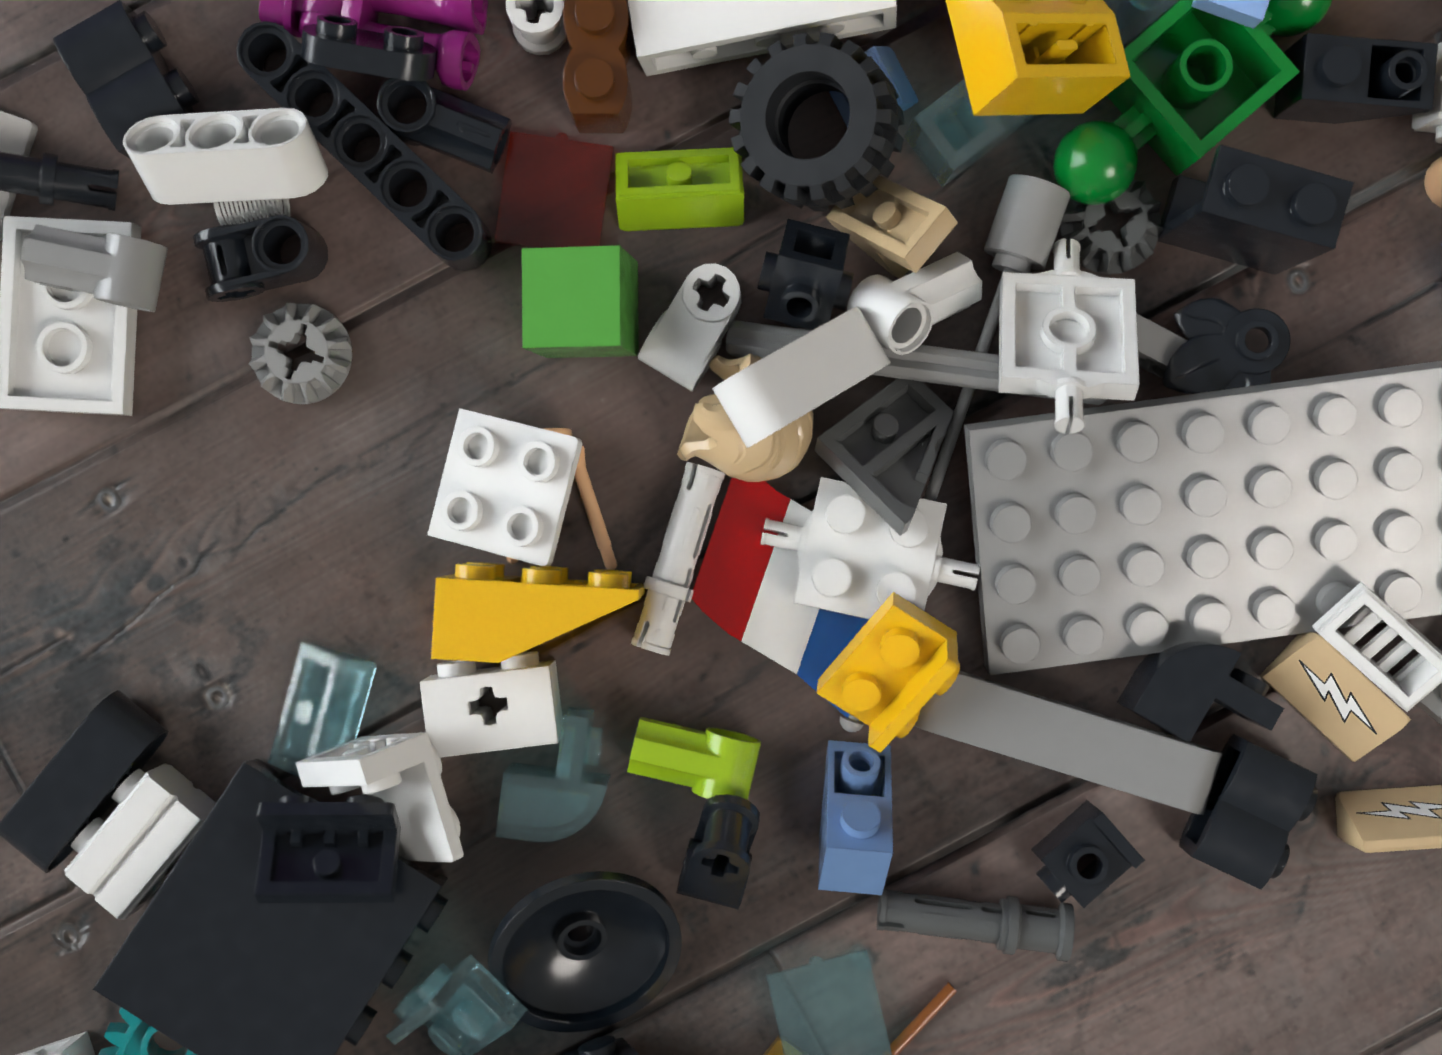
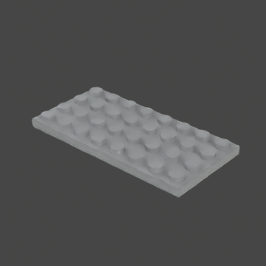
(1206, 516)

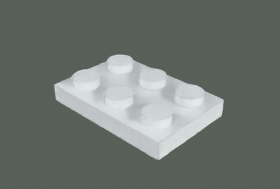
(61, 344)

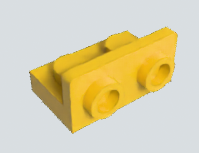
(892, 670)

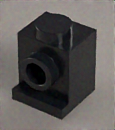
(1083, 833)

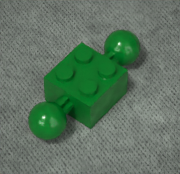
(1185, 94)

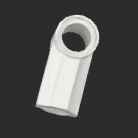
(907, 308)

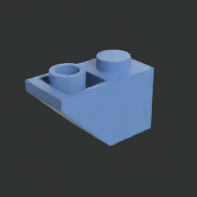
(855, 819)

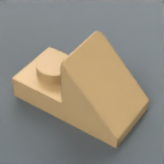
(895, 226)

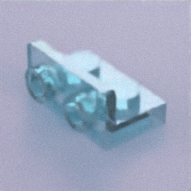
(459, 1007)

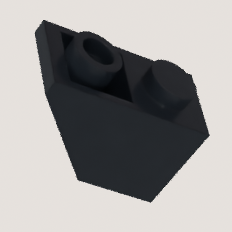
(1357, 79)

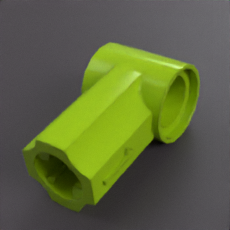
(707, 761)

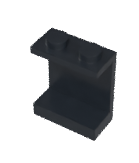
(1256, 212)

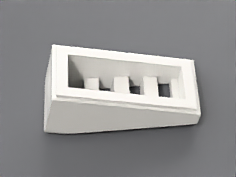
(1411, 681)

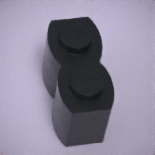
(123, 71)
(1250, 813)

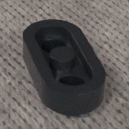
(392, 54)

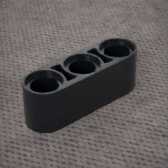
(81, 780)

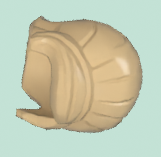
(716, 440)

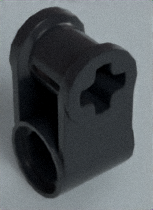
(248, 261)
(719, 854)

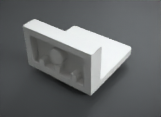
(505, 487)
(399, 771)

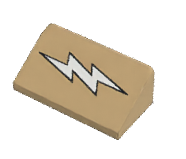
(1334, 696)
(1391, 818)

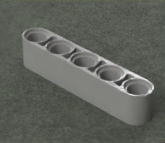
(1073, 741)

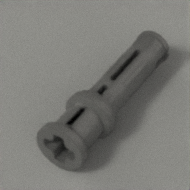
(1002, 923)

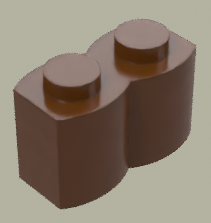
(596, 69)

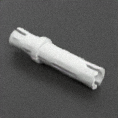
(677, 560)

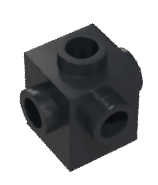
(806, 276)

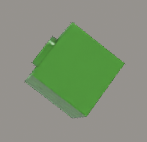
(580, 302)

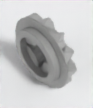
(311, 380)

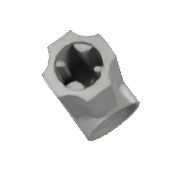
(111, 268)

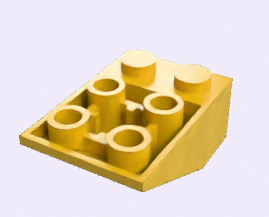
(1037, 54)
(497, 616)

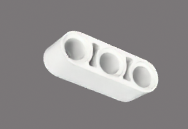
(226, 156)
(801, 376)

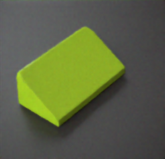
(679, 189)

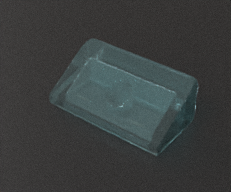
(321, 704)

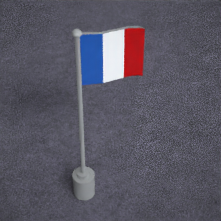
(754, 585)

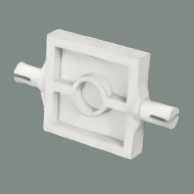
(1068, 336)
(857, 560)

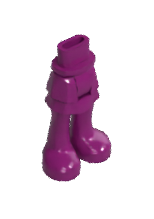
(455, 50)

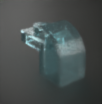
(558, 801)

